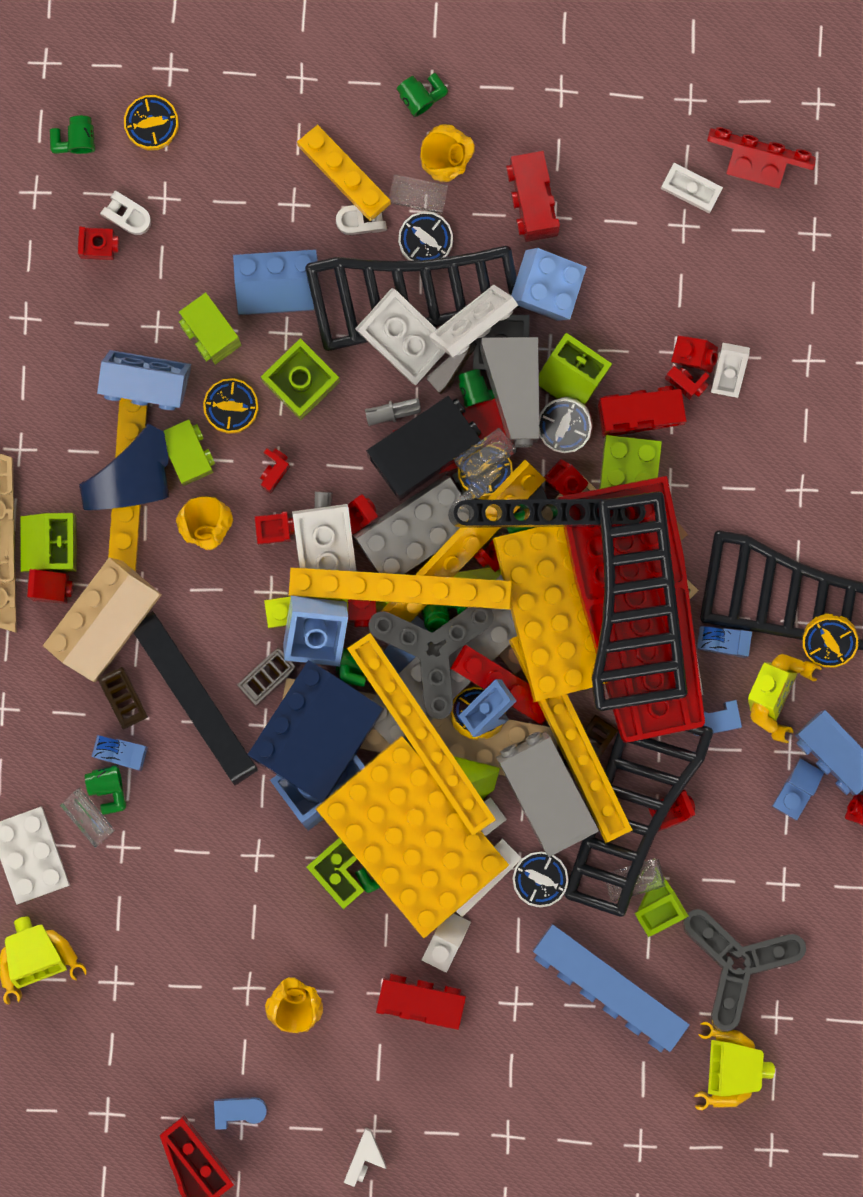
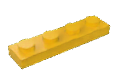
(343, 173)

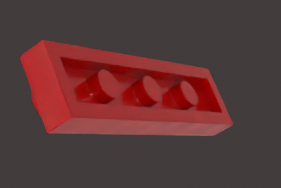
(484, 671)

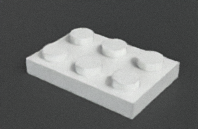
(474, 321)
(401, 336)
(324, 538)
(30, 856)

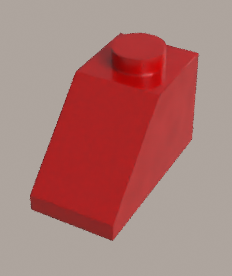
(49, 586)

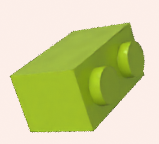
(187, 453)

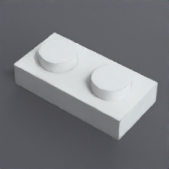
(691, 188)

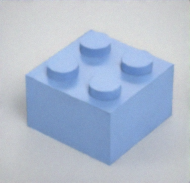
(548, 284)
(315, 630)

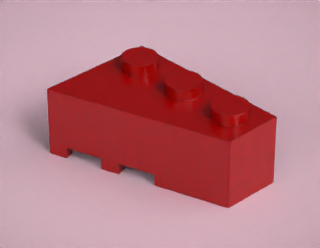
(533, 196)
(641, 411)
(421, 1002)
(193, 1162)

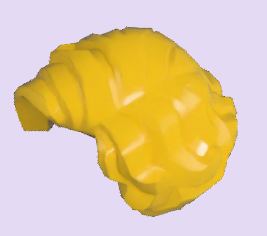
(446, 152)
(204, 522)
(294, 1006)

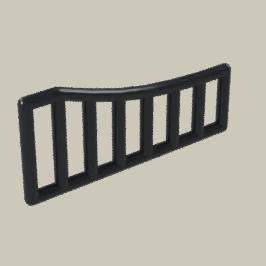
(397, 269)
(772, 558)
(610, 617)
(648, 831)

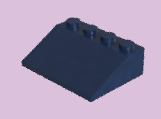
(315, 731)

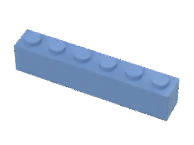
(611, 988)

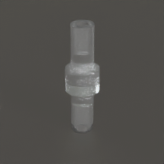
(479, 486)

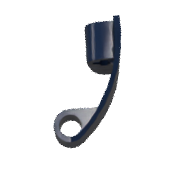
(132, 477)

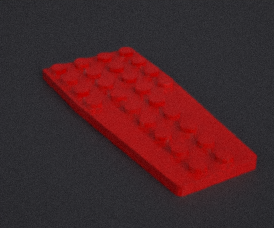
(588, 570)

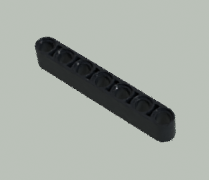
(533, 514)
(194, 699)

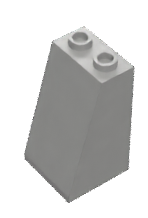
(515, 385)
(546, 793)

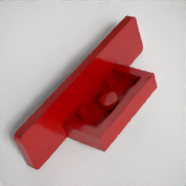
(759, 160)

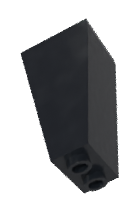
(423, 447)

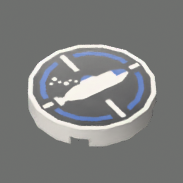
(425, 237)
(565, 425)
(540, 879)

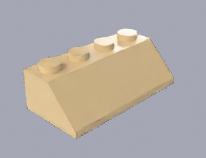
(102, 619)

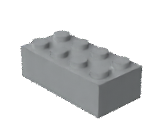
(412, 529)

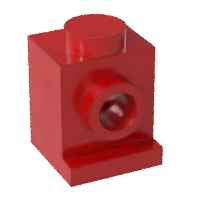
(88, 250)

